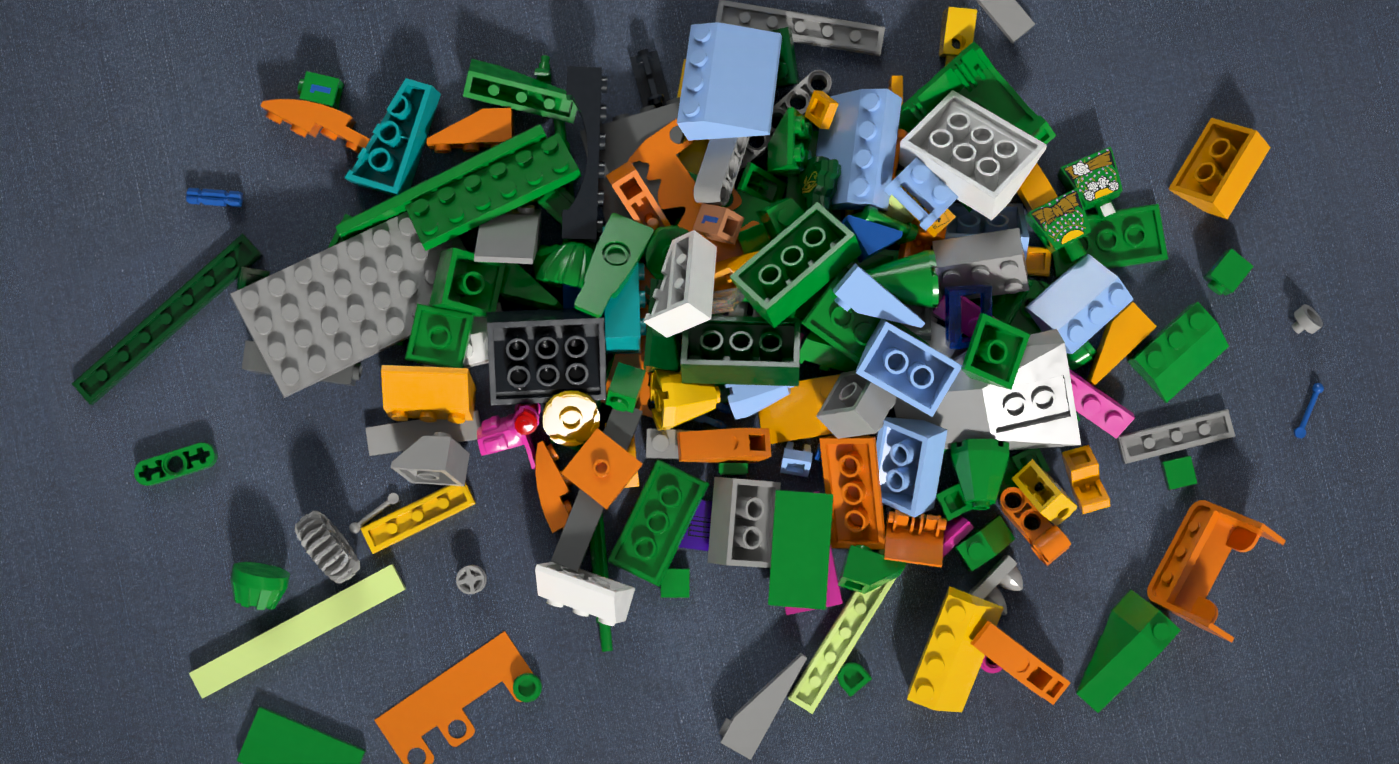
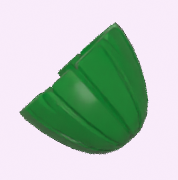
(566, 265)

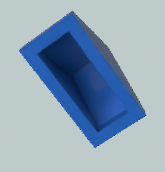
(871, 236)

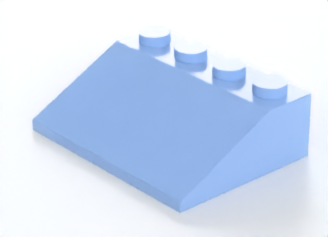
(728, 82)
(865, 146)

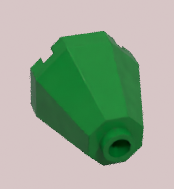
(980, 470)

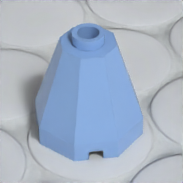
(750, 399)

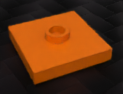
(601, 468)

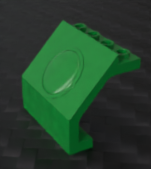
(977, 80)

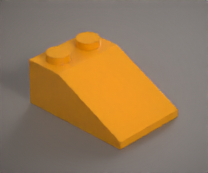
(796, 414)

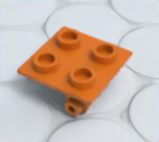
(914, 538)

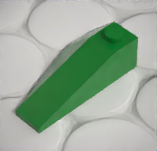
(1129, 643)

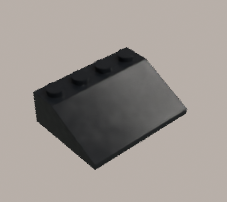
(545, 354)

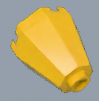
(679, 401)

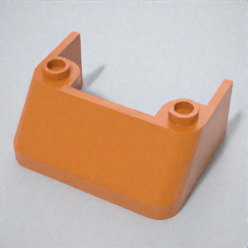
(1197, 558)

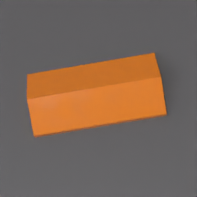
(854, 479)

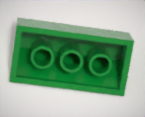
(796, 264)

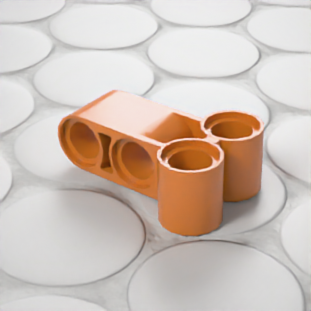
(1048, 540)

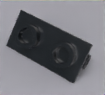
(650, 78)

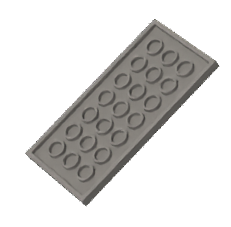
(340, 303)

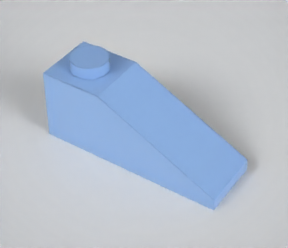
(870, 298)

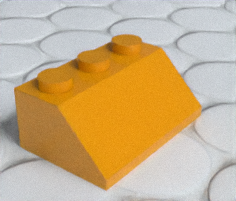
(1220, 167)
(428, 393)

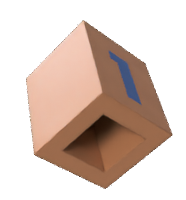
(718, 223)

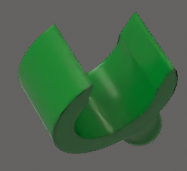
(544, 72)

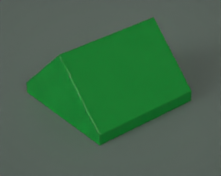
(995, 352)

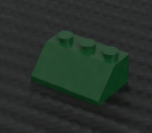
(661, 352)

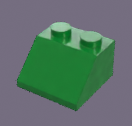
(466, 284)

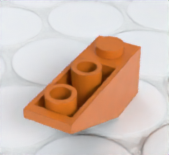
(480, 130)
(724, 445)

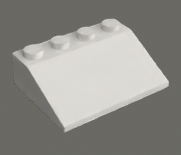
(973, 153)

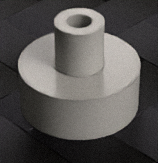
(1307, 320)

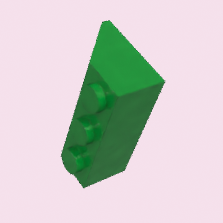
(1180, 351)

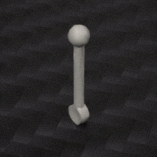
(393, 498)

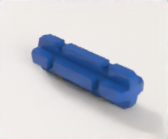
(214, 197)

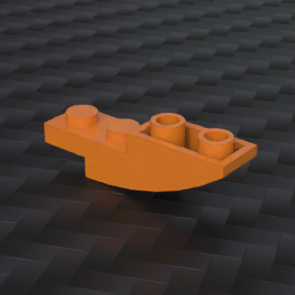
(310, 117)
(551, 487)
(1020, 663)

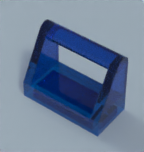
(953, 312)

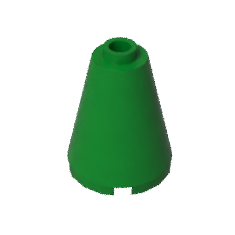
(910, 279)

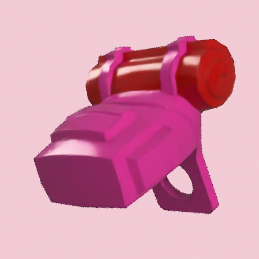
(510, 431)

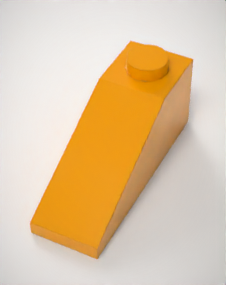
(1119, 339)

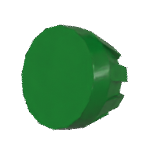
(258, 584)

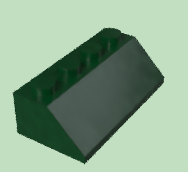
(742, 352)

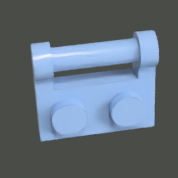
(924, 188)

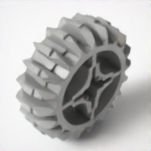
(327, 547)

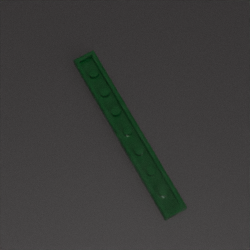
(166, 319)

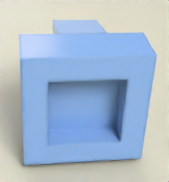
(796, 461)

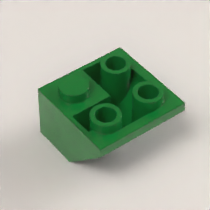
(790, 145)

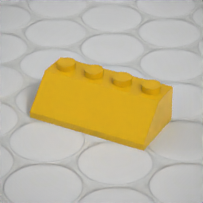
(949, 659)

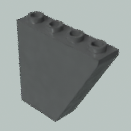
(623, 139)

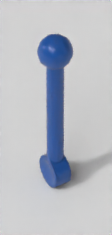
(1300, 431)

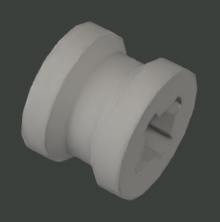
(465, 579)

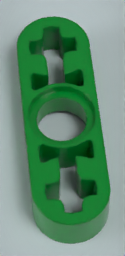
(158, 478)

